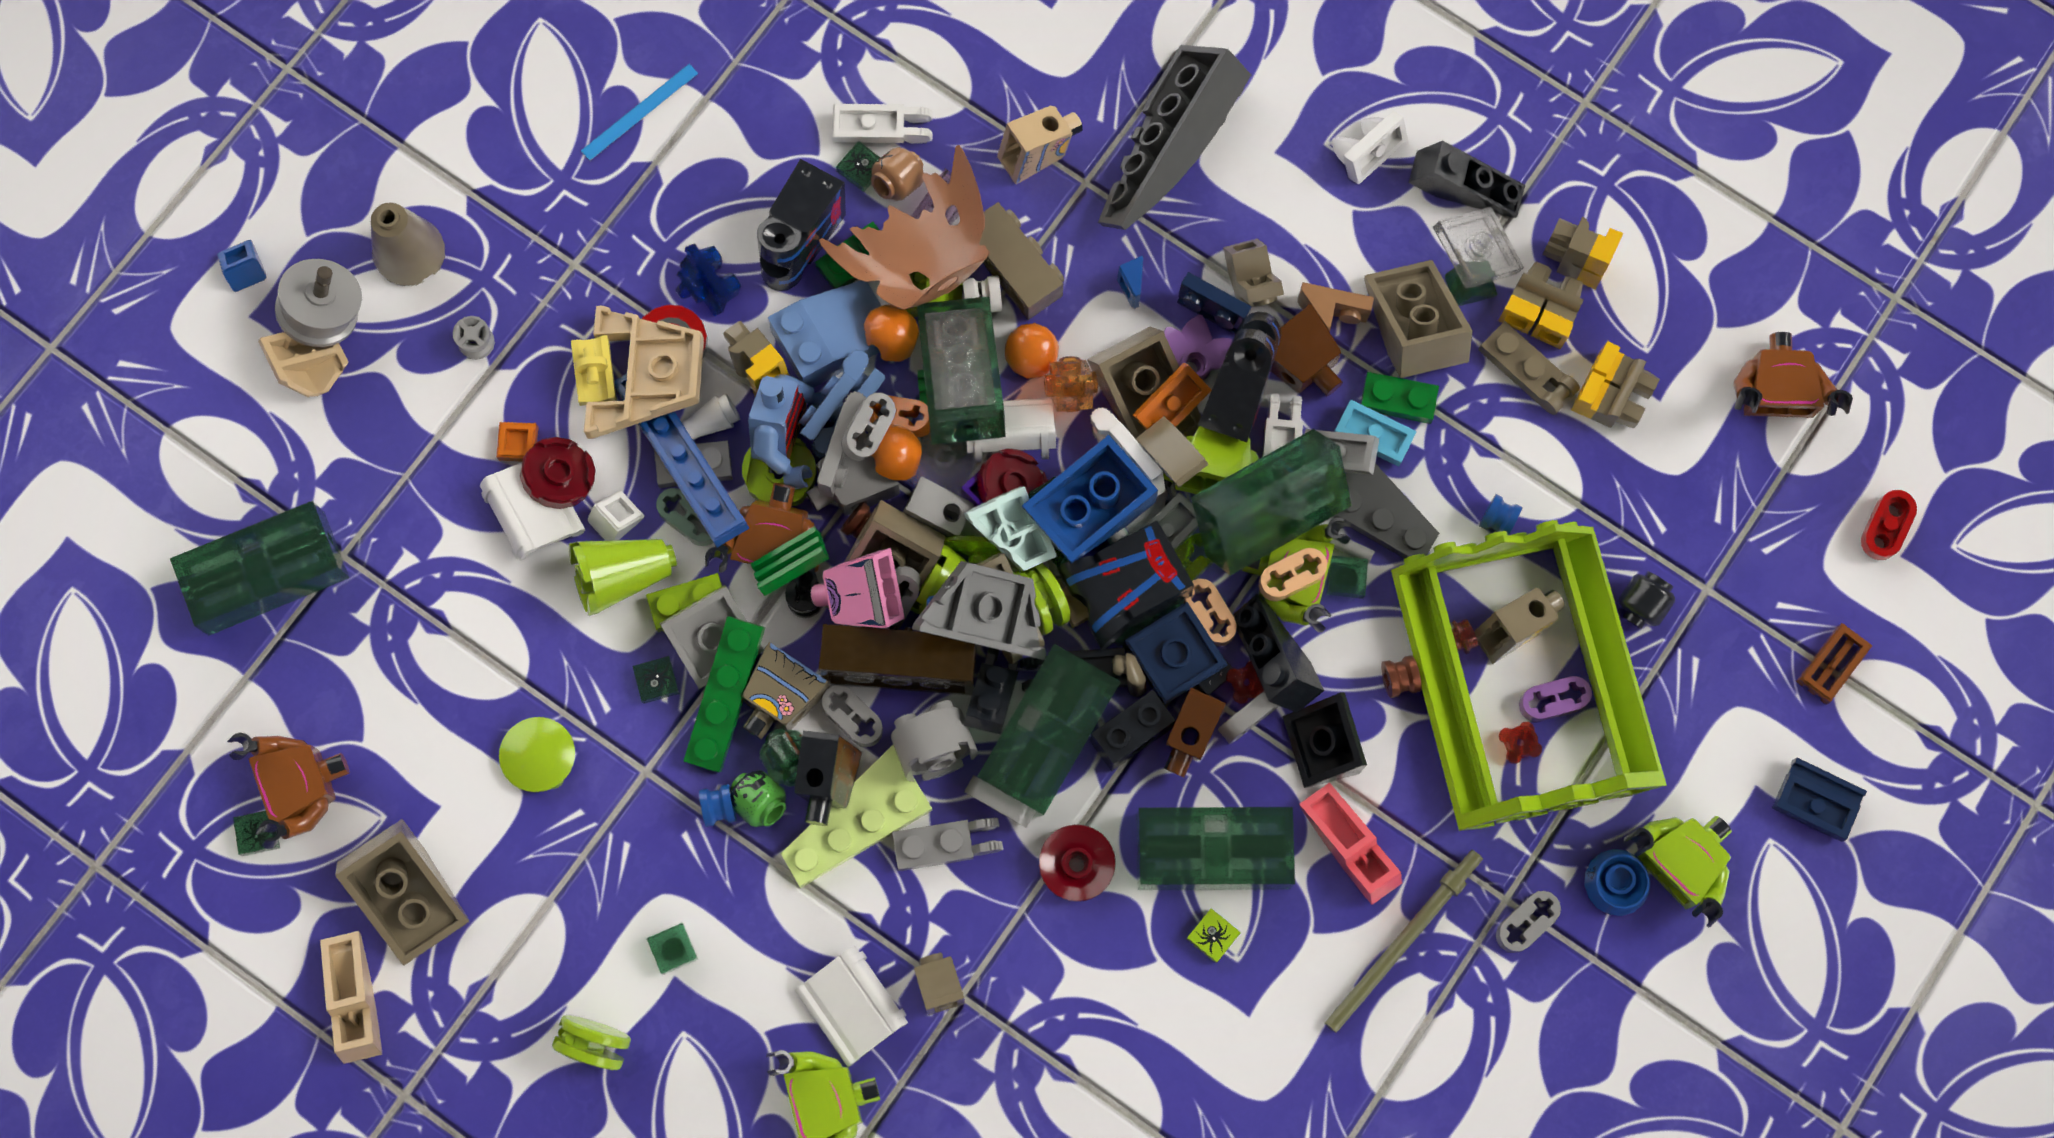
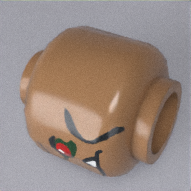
(897, 174)

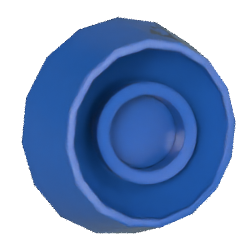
(1617, 870)

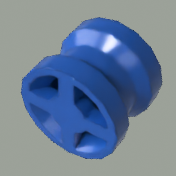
(1500, 515)
(717, 805)

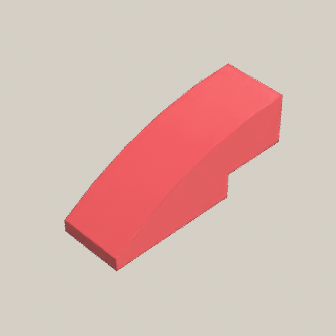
(1351, 843)

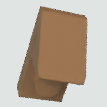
(1330, 302)

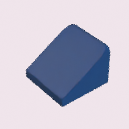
(241, 266)
(1130, 280)

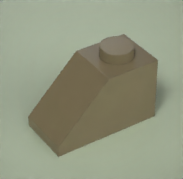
(939, 983)

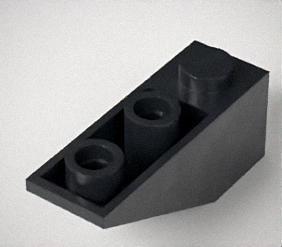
(1465, 180)
(1276, 657)

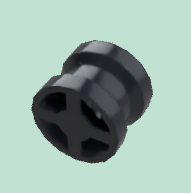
(804, 607)

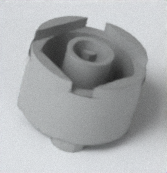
(933, 741)

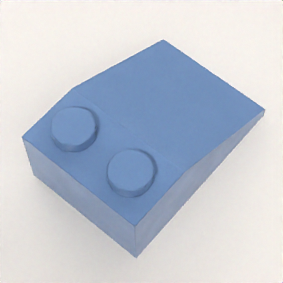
(823, 330)

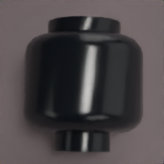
(1646, 600)

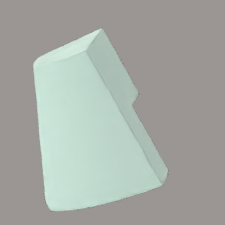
(1012, 529)

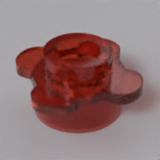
(1237, 678)
(1525, 732)

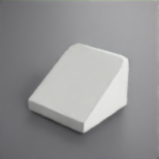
(614, 516)

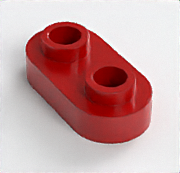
(1889, 528)

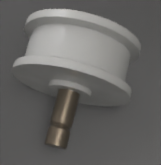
(318, 302)

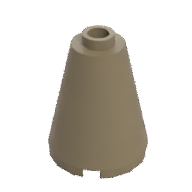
(405, 245)

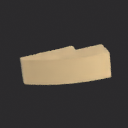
(350, 998)

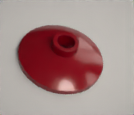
(1080, 843)

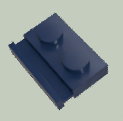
(1212, 303)
(1819, 799)

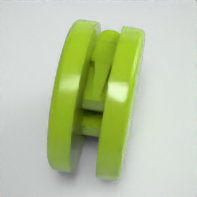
(1049, 598)
(586, 1042)

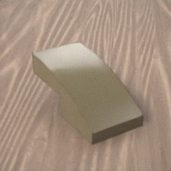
(1172, 451)

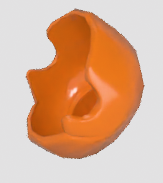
(892, 332)
(1031, 350)
(898, 454)

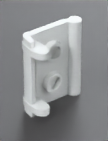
(1027, 427)
(525, 521)
(851, 1005)

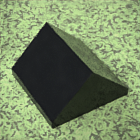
(1325, 741)

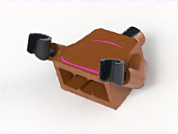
(1786, 383)
(769, 528)
(291, 782)

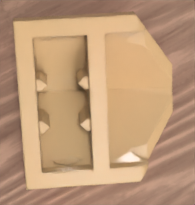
(301, 366)

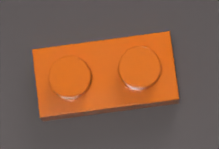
(1173, 398)

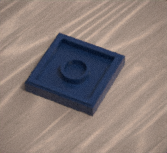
(1175, 653)

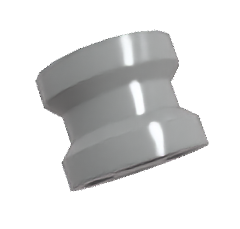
(469, 330)

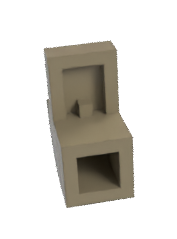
(1251, 273)

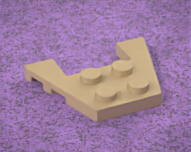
(660, 372)

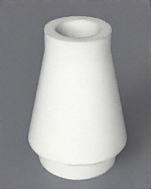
(712, 417)

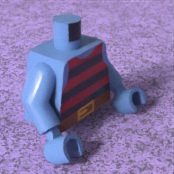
(775, 424)

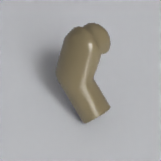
(1129, 665)

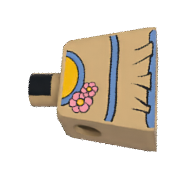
(1036, 141)

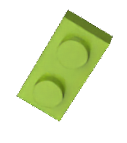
(676, 598)

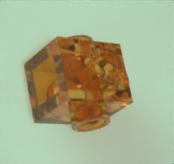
(1071, 384)

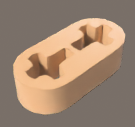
(1288, 567)
(1217, 608)

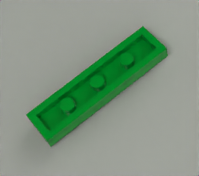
(724, 694)

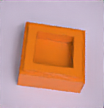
(515, 440)

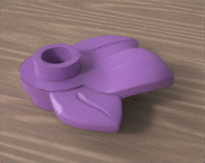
(1196, 346)

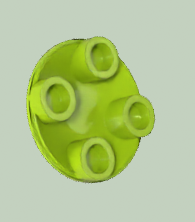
(537, 754)

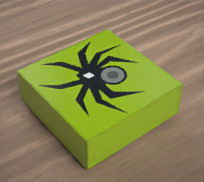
(1213, 935)

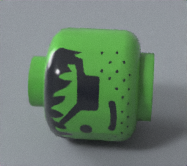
(758, 798)

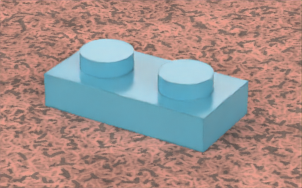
(1393, 436)

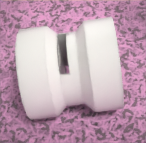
(988, 287)

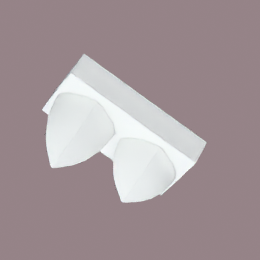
(1379, 142)

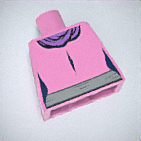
(862, 591)

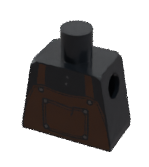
(825, 774)

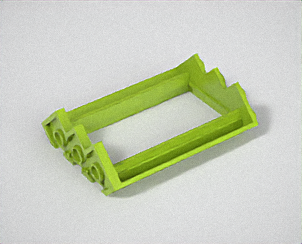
(1604, 656)

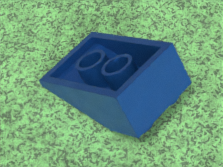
(1091, 500)

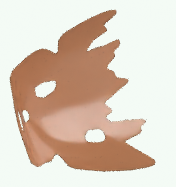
(922, 245)

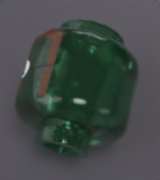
(781, 755)

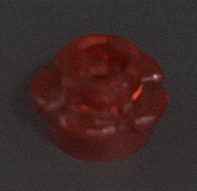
(1464, 636)

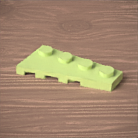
(878, 805)

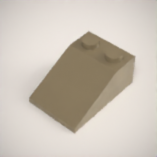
(1419, 319)
(1133, 372)
(909, 539)
(401, 892)

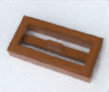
(1815, 687)

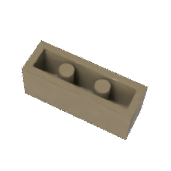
(1019, 263)

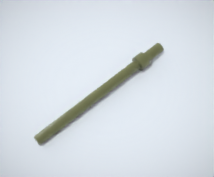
(1451, 884)

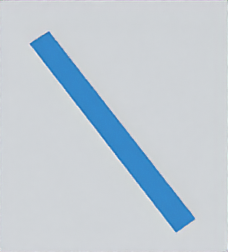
(639, 112)

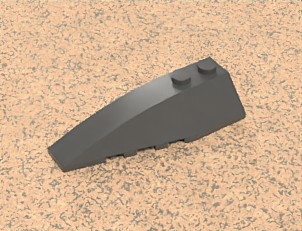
(1178, 126)

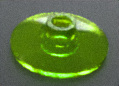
(974, 547)

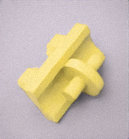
(593, 370)

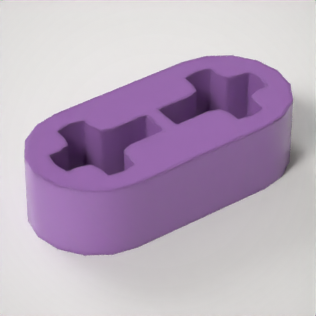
(1557, 707)

